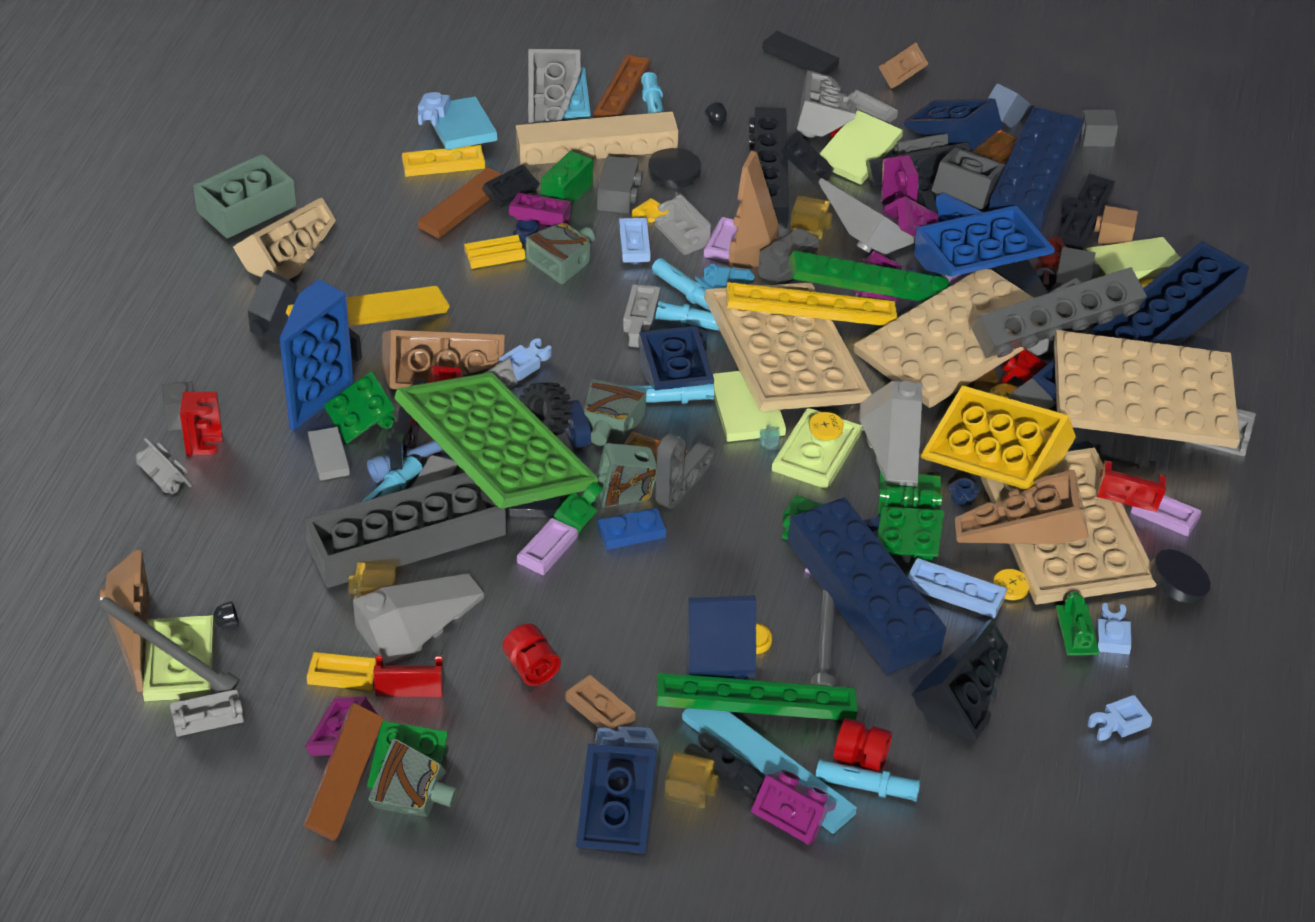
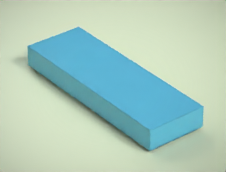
(579, 104)

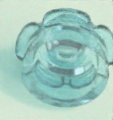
(770, 438)

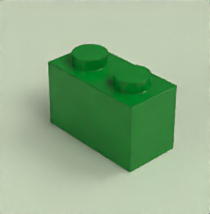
(568, 178)

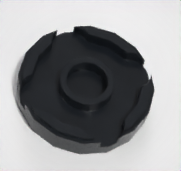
(674, 167)
(1180, 575)

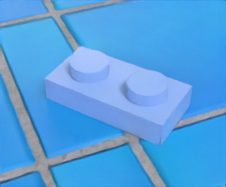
(634, 240)

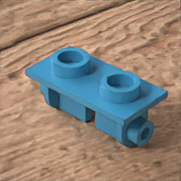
(717, 276)

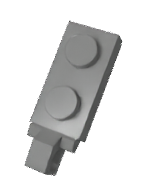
(640, 311)

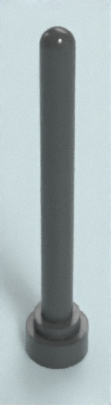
(824, 676)
(219, 681)

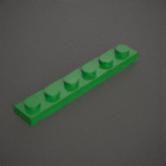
(865, 277)
(755, 697)

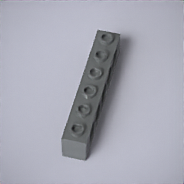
(1120, 286)

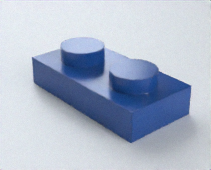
(952, 208)
(631, 528)

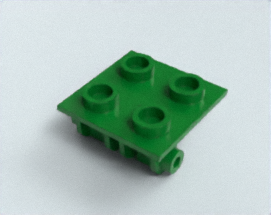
(361, 408)
(924, 496)
(911, 532)
(424, 740)

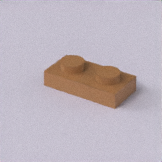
(903, 65)
(600, 704)

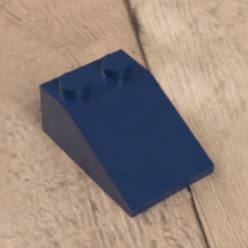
(961, 119)
(674, 358)
(721, 637)
(618, 798)

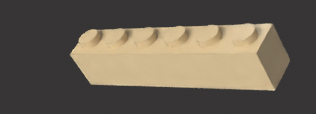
(596, 137)

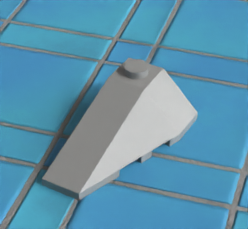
(823, 106)
(866, 224)

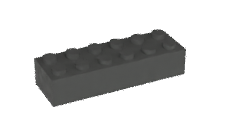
(403, 527)

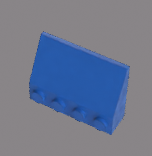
(979, 242)
(315, 351)

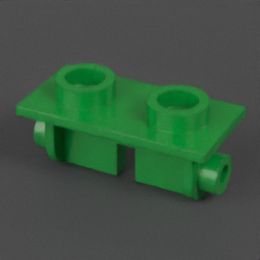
(1077, 626)

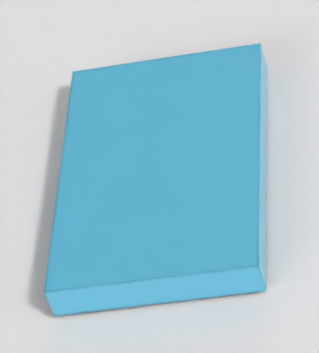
(465, 125)

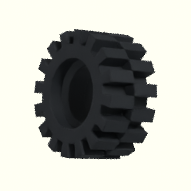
(555, 401)

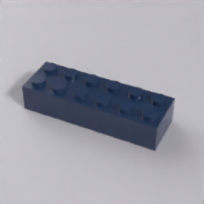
(1038, 165)
(866, 585)

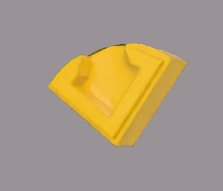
(648, 210)

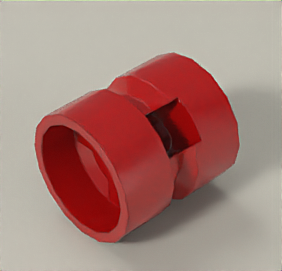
(531, 654)
(862, 745)

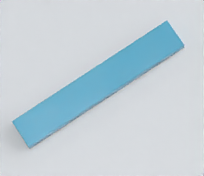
(764, 757)

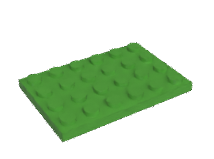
(496, 439)

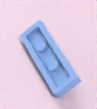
(957, 588)

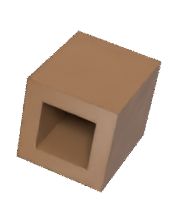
(1116, 225)

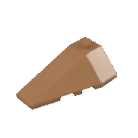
(754, 217)
(413, 353)
(1040, 515)
(129, 588)

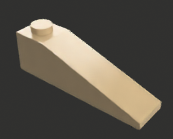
(287, 242)

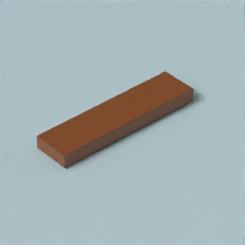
(622, 87)
(458, 205)
(343, 772)

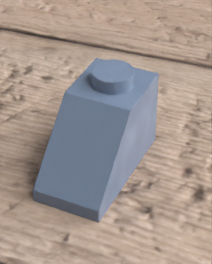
(1010, 105)

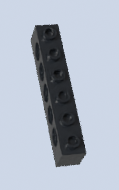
(768, 139)

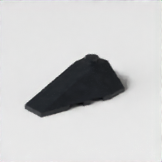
(269, 306)
(963, 685)

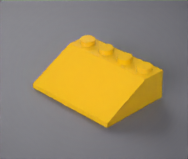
(1000, 438)

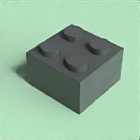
(967, 177)

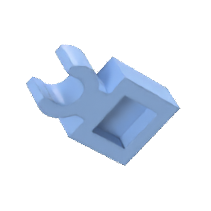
(433, 106)
(527, 360)
(1113, 631)
(1122, 716)
(628, 737)

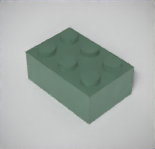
(245, 195)

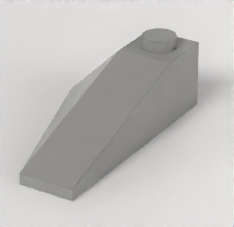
(551, 83)
(893, 430)
(407, 615)

